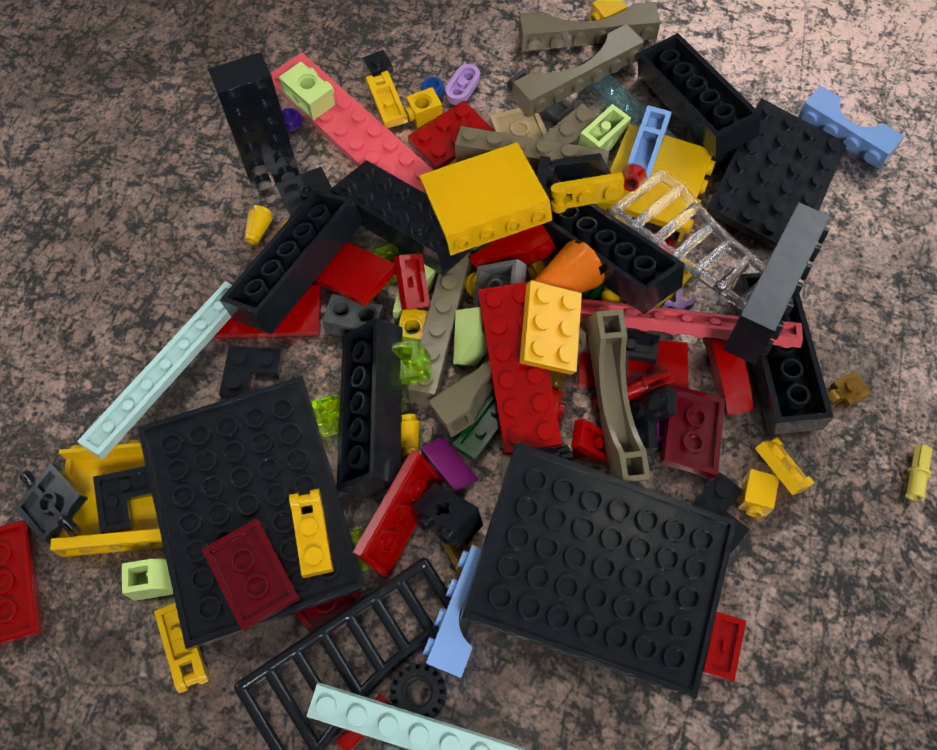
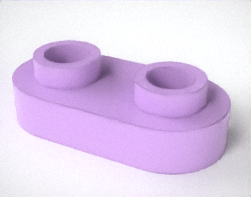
(459, 87)

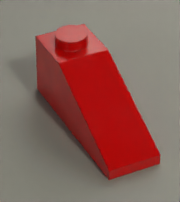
(525, 246)

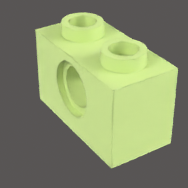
(307, 90)
(606, 129)

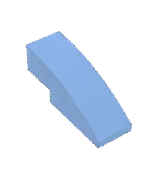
(650, 138)

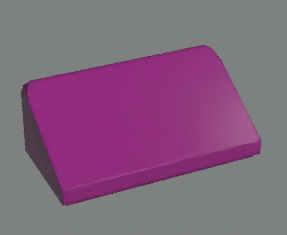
(448, 465)

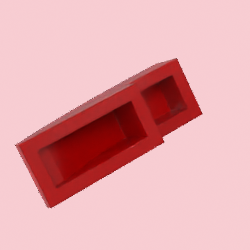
(729, 377)

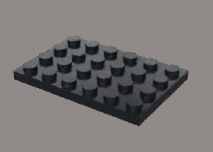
(774, 173)

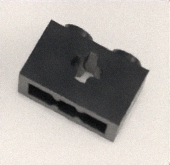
(447, 516)

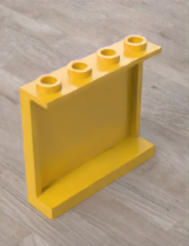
(680, 159)
(486, 198)
(81, 468)

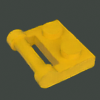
(784, 466)

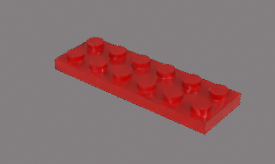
(521, 390)

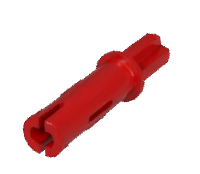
(645, 385)

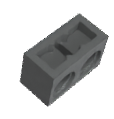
(353, 319)

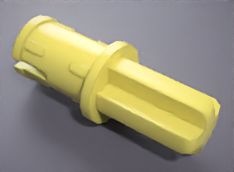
(919, 473)

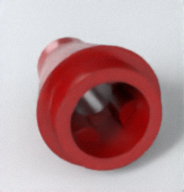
(635, 172)

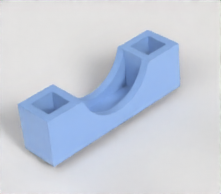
(869, 143)
(449, 648)

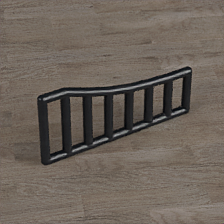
(322, 635)

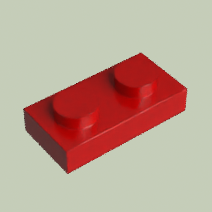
(412, 281)
(724, 647)

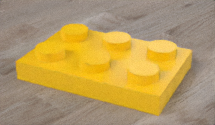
(551, 328)

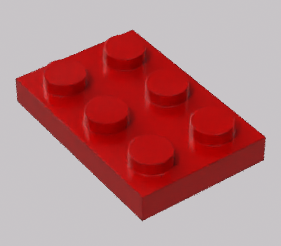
(438, 137)

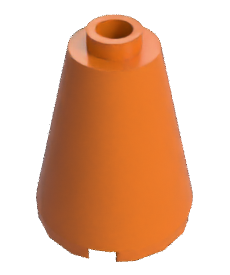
(573, 269)

